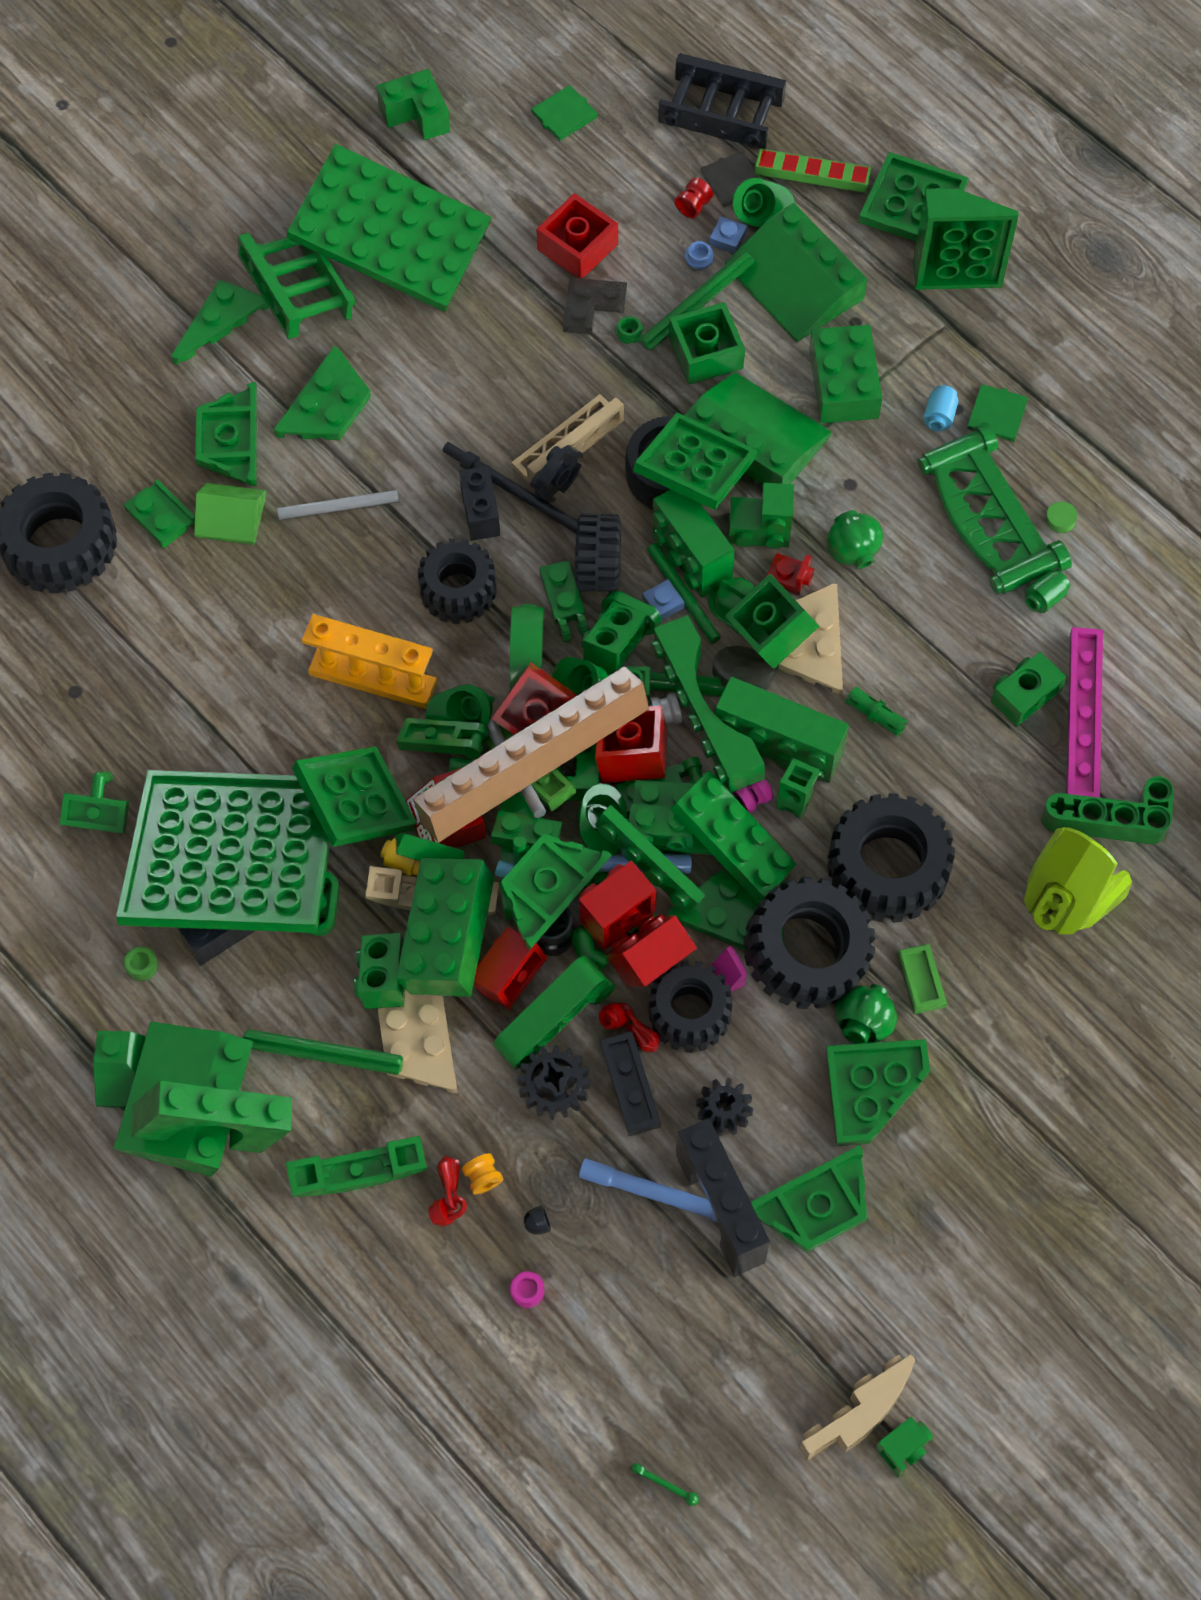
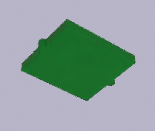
(564, 112)
(1000, 410)

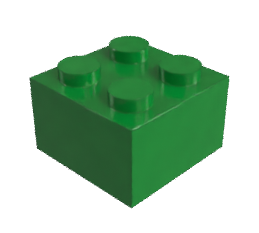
(706, 343)
(772, 621)

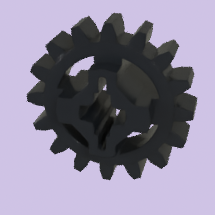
(542, 1087)

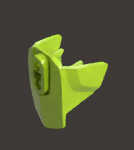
(1075, 882)

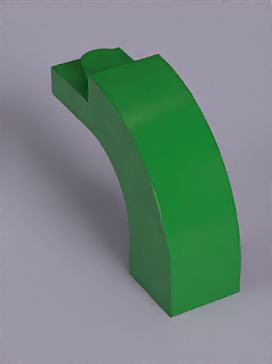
(525, 639)

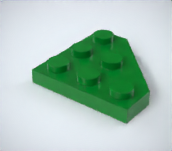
(872, 1084)

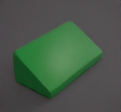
(418, 848)

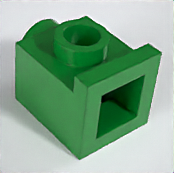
(904, 1445)

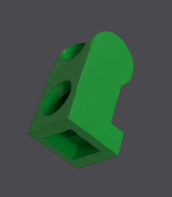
(586, 772)
(797, 788)

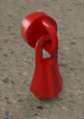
(614, 1017)
(442, 1211)

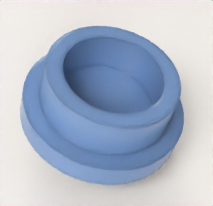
(699, 255)

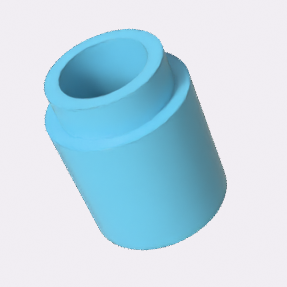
(941, 408)

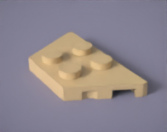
(820, 654)
(421, 1038)

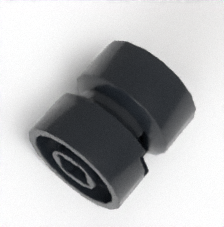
(558, 936)

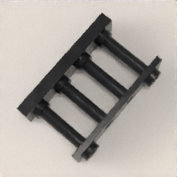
(725, 79)

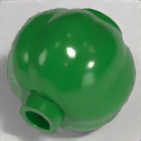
(854, 539)
(866, 1014)

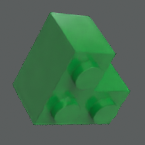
(415, 99)
(763, 520)

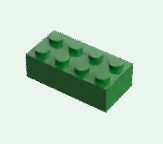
(783, 727)
(445, 927)

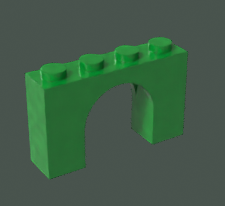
(253, 1118)

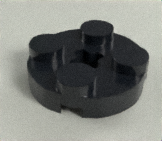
(557, 473)

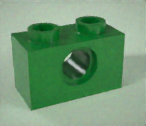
(1020, 703)

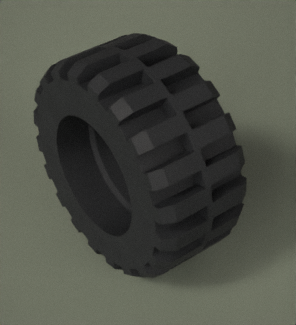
(66, 564)
(898, 820)
(831, 910)

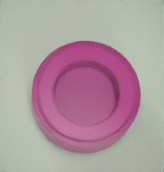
(527, 1289)

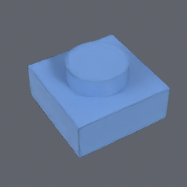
(728, 235)
(664, 599)

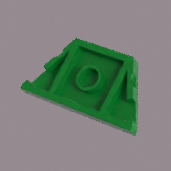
(326, 402)
(229, 435)
(547, 883)
(722, 911)
(818, 1202)

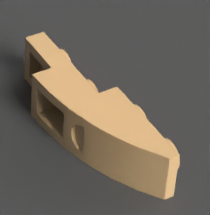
(872, 1403)

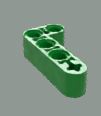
(1107, 810)
(553, 1010)

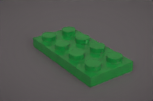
(733, 836)

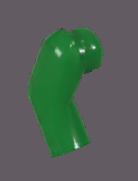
(584, 946)

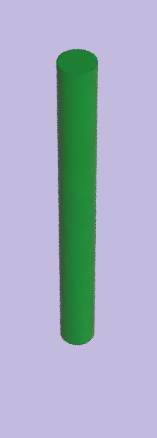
(690, 602)

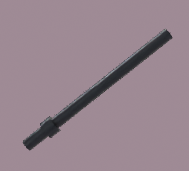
(470, 460)

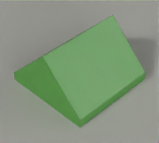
(228, 513)

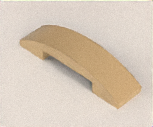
(397, 890)

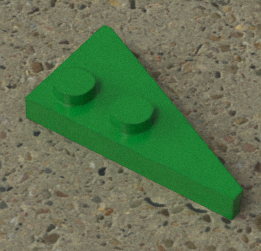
(222, 311)

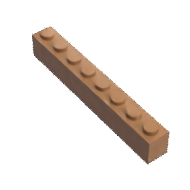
(531, 754)

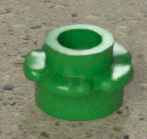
(626, 324)

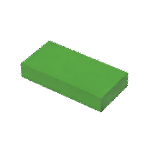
(921, 979)

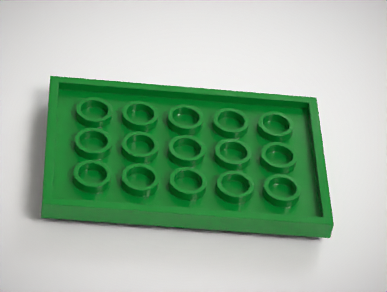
(389, 227)

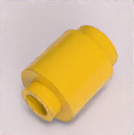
(391, 860)

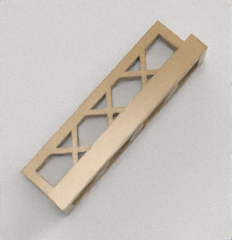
(582, 438)

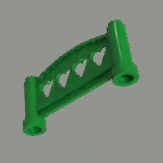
(972, 454)

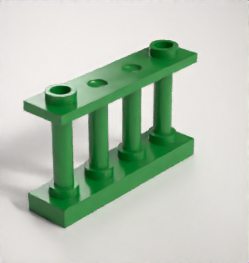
(277, 295)

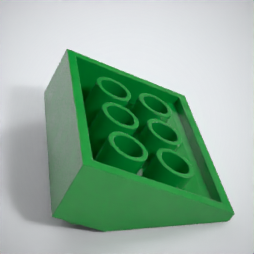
(962, 241)
(799, 273)
(758, 419)
(191, 1058)

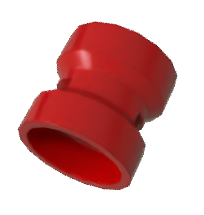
(695, 195)

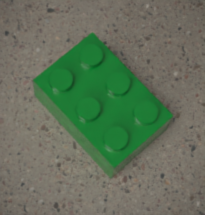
(845, 373)
(692, 541)

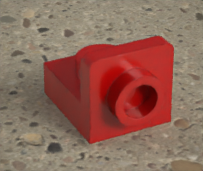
(791, 572)

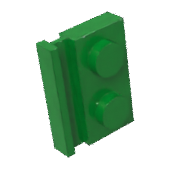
(160, 513)

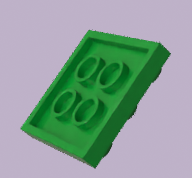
(899, 194)
(695, 461)
(354, 796)

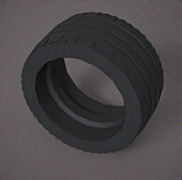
(640, 486)

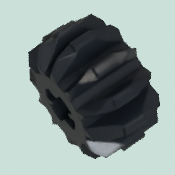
(725, 1094)

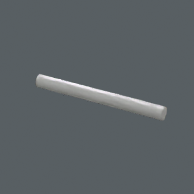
(337, 504)
(528, 793)

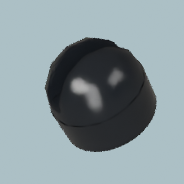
(537, 1221)

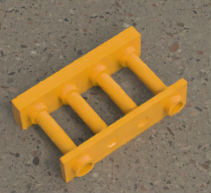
(370, 661)

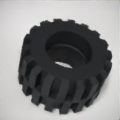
(598, 552)
(451, 560)
(693, 981)

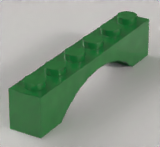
(733, 753)

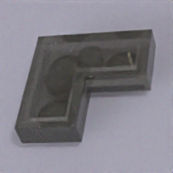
(588, 296)

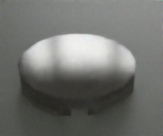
(742, 664)

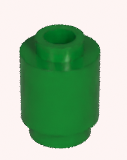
(1046, 591)

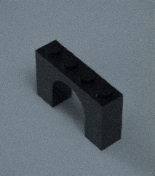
(706, 1162)

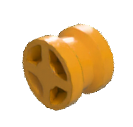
(482, 1174)

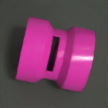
(753, 795)

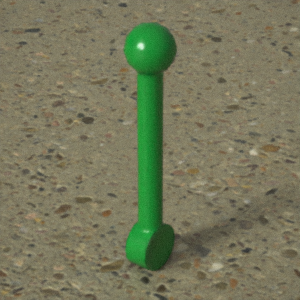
(690, 1498)

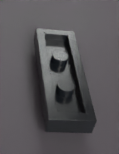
(630, 1083)

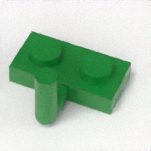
(94, 810)
(521, 832)

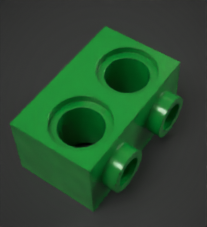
(614, 637)
(379, 971)

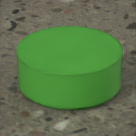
(1061, 517)
(140, 963)

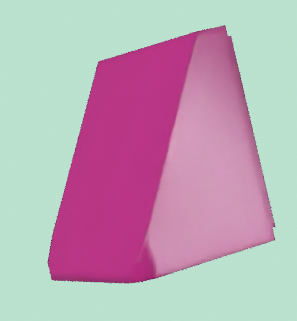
(731, 968)

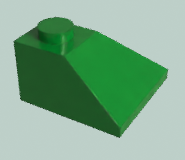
(115, 1066)

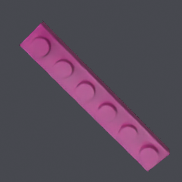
(1084, 712)

